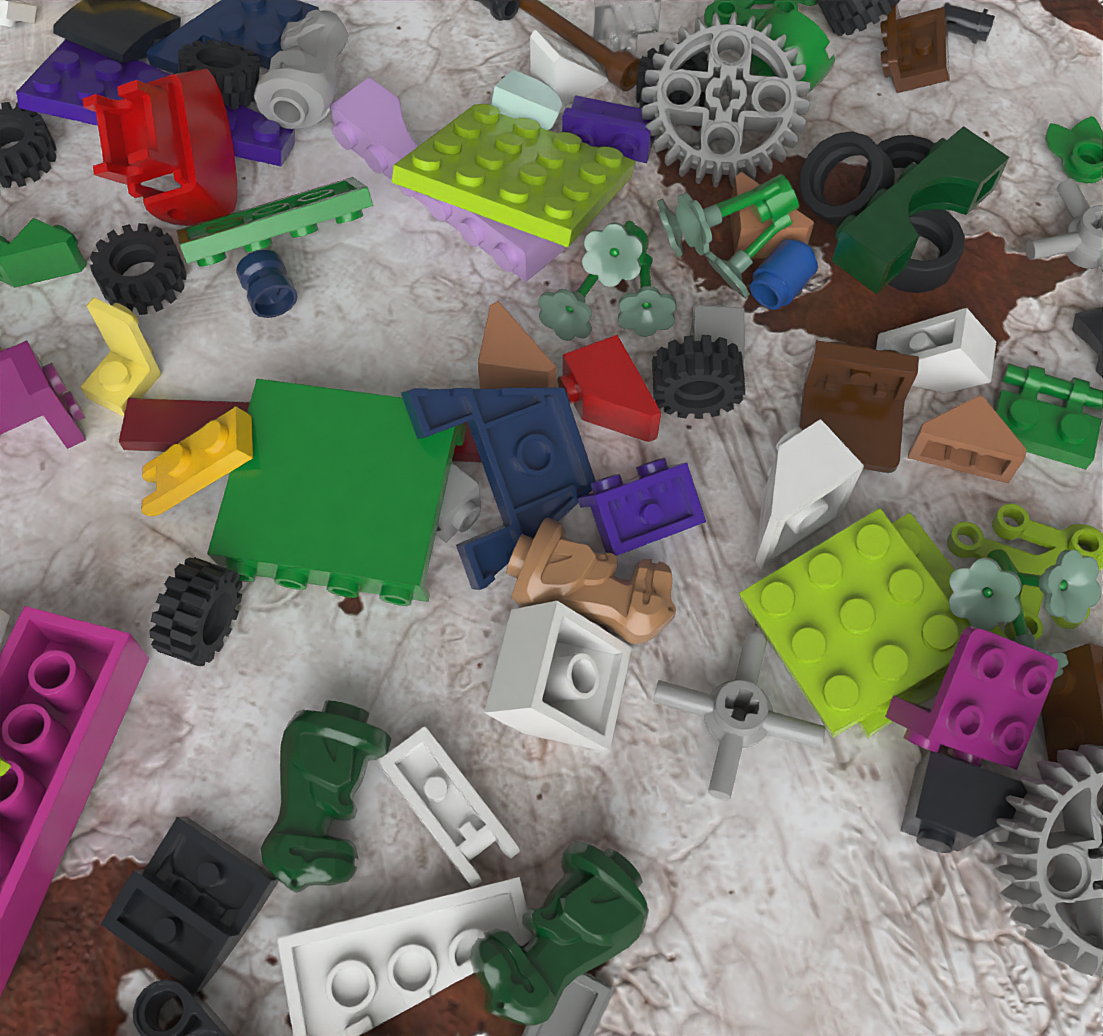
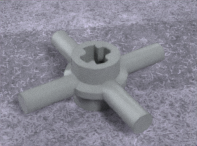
(1083, 236)
(736, 734)

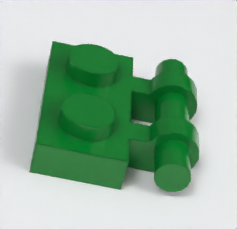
(1046, 428)

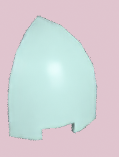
(527, 97)

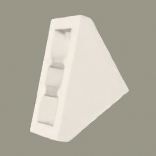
(563, 68)

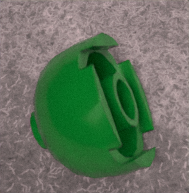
(800, 34)

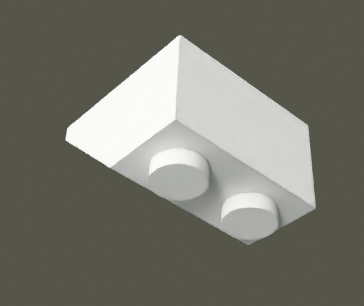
(804, 489)
(559, 677)

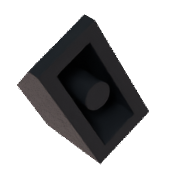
(956, 803)

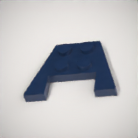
(249, 23)
(528, 456)

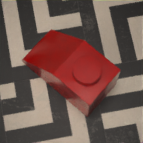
(609, 389)

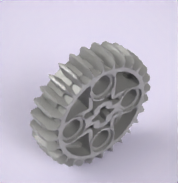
(738, 83)
(1078, 853)

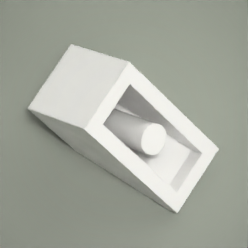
(951, 350)

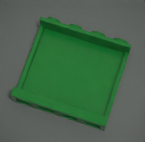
(335, 494)

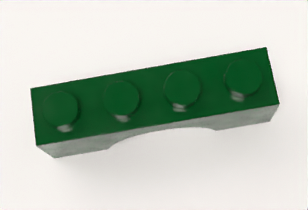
(951, 178)

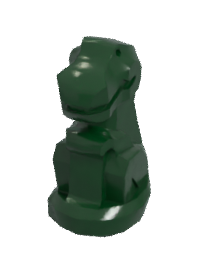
(319, 774)
(578, 927)

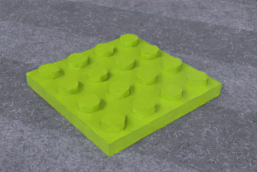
(516, 173)

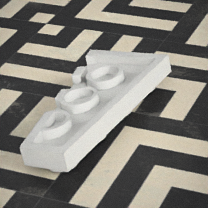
(380, 964)

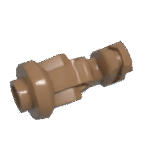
(571, 573)

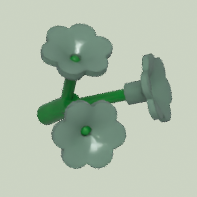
(992, 587)

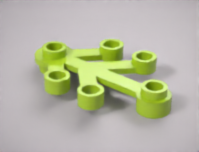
(1025, 562)

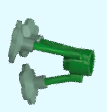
(768, 202)
(610, 257)

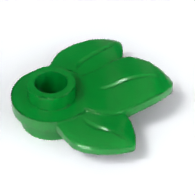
(1078, 149)

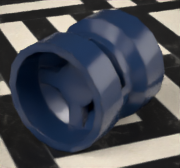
(262, 277)

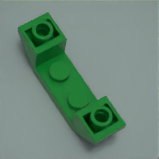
(39, 254)

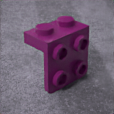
(35, 391)
(984, 701)

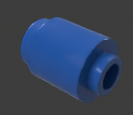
(783, 274)

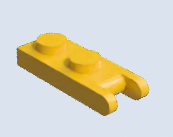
(198, 461)

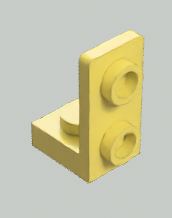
(128, 367)

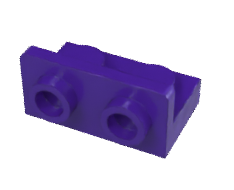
(609, 125)
(644, 507)

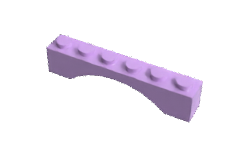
(373, 127)

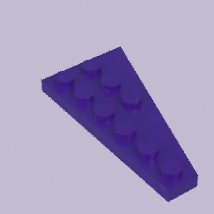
(79, 72)

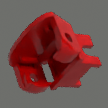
(168, 129)

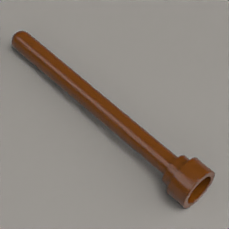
(618, 65)

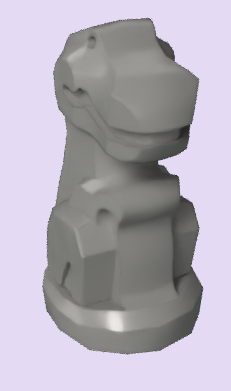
(304, 74)

